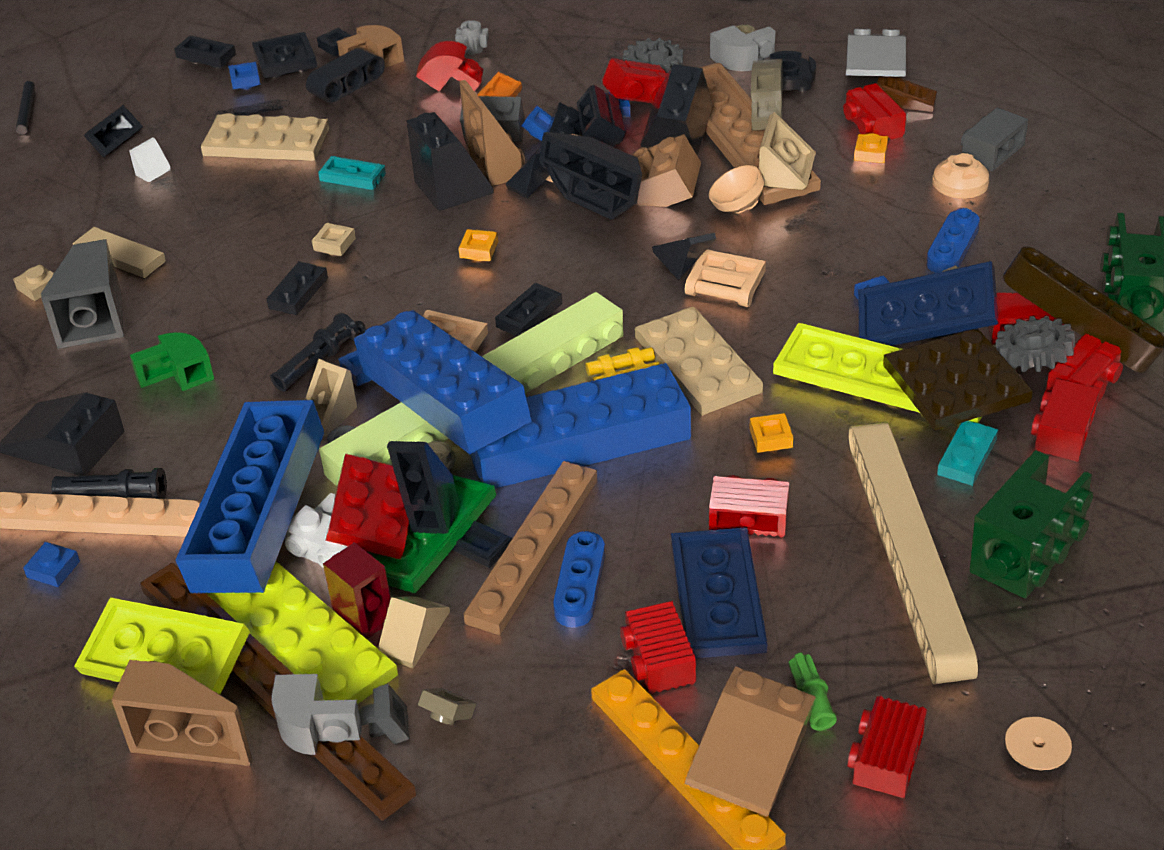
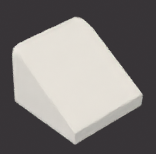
(149, 160)

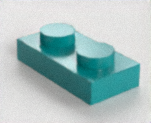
(967, 452)

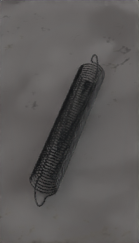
(258, 111)

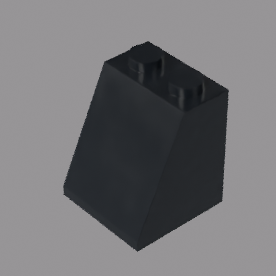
(679, 108)
(443, 165)

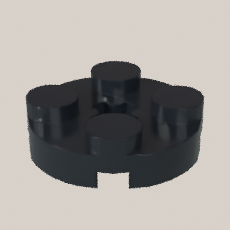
(797, 71)

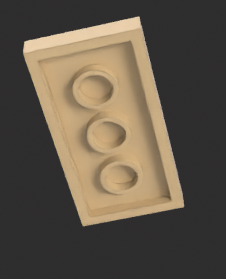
(265, 137)
(699, 360)

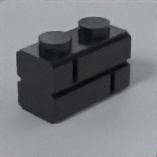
(601, 116)

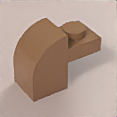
(377, 40)

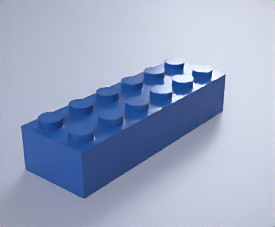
(443, 381)
(589, 426)
(251, 498)

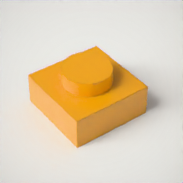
(871, 148)
(478, 245)
(771, 432)

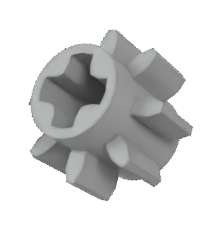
(472, 36)

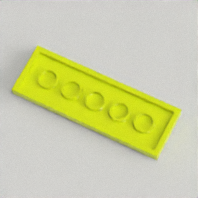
(841, 365)
(310, 637)

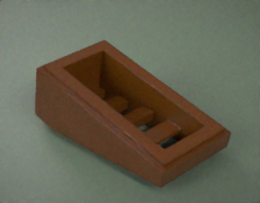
(908, 94)

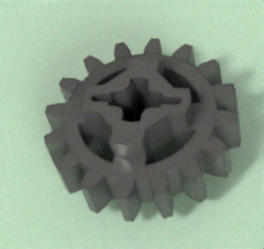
(655, 52)
(1036, 343)

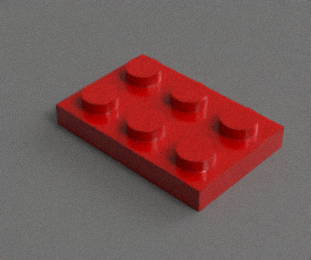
(368, 508)

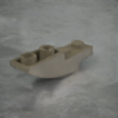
(766, 91)

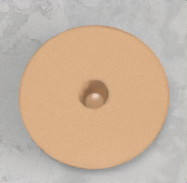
(1038, 743)

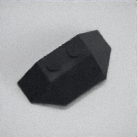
(592, 173)

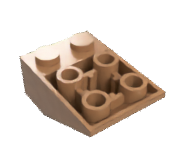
(667, 172)

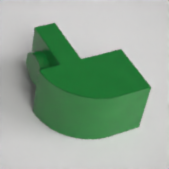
(175, 356)

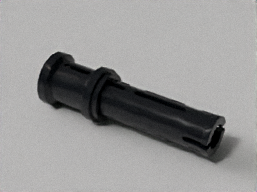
(323, 345)
(123, 485)

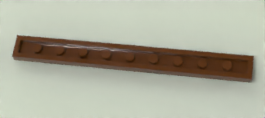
(350, 761)

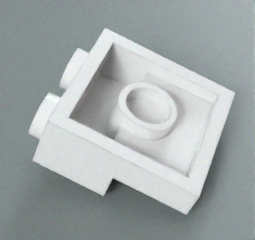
(308, 533)

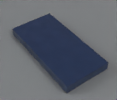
(929, 305)
(718, 593)

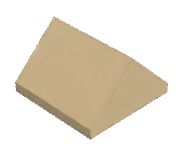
(784, 156)

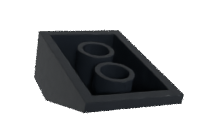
(66, 433)

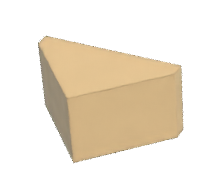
(332, 394)
(410, 628)

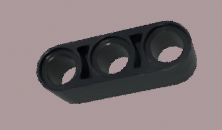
(345, 75)

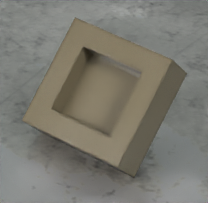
(446, 705)

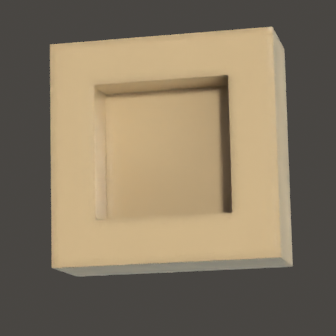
(333, 239)
(33, 281)

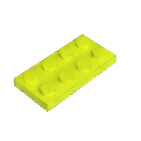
(142, 632)

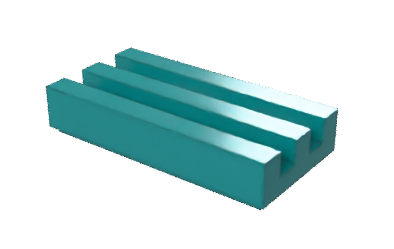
(352, 172)

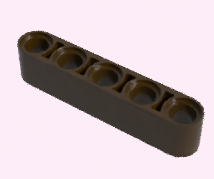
(1083, 307)

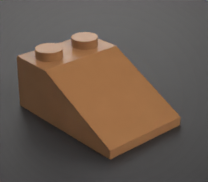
(487, 141)
(177, 716)
(751, 741)

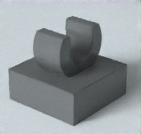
(386, 715)

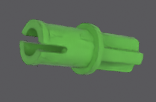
(809, 681)

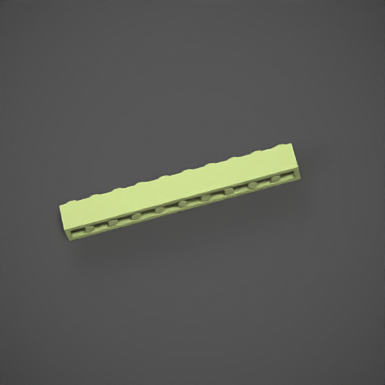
(526, 358)

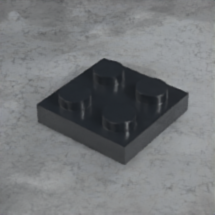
(284, 55)

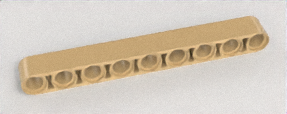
(912, 555)

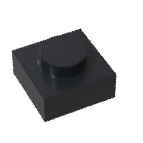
(329, 40)

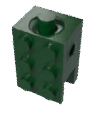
(1134, 282)
(1028, 527)

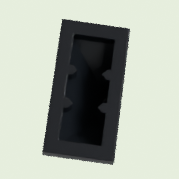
(113, 131)
(528, 177)
(682, 254)

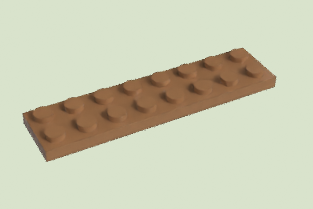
(732, 130)

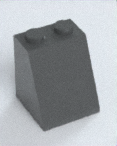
(84, 297)

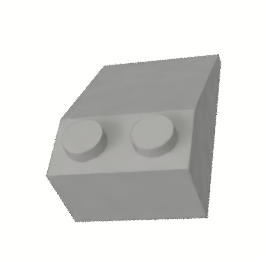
(876, 53)

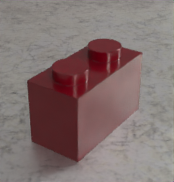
(358, 589)

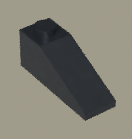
(424, 486)

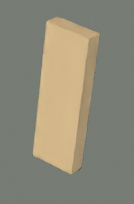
(126, 253)

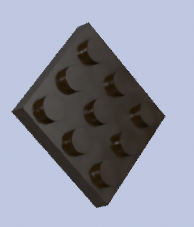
(957, 378)

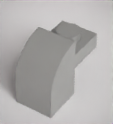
(739, 50)
(308, 718)

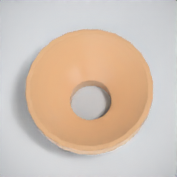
(961, 177)
(737, 189)

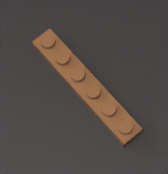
(530, 548)

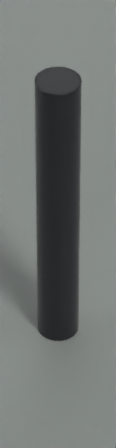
(25, 107)

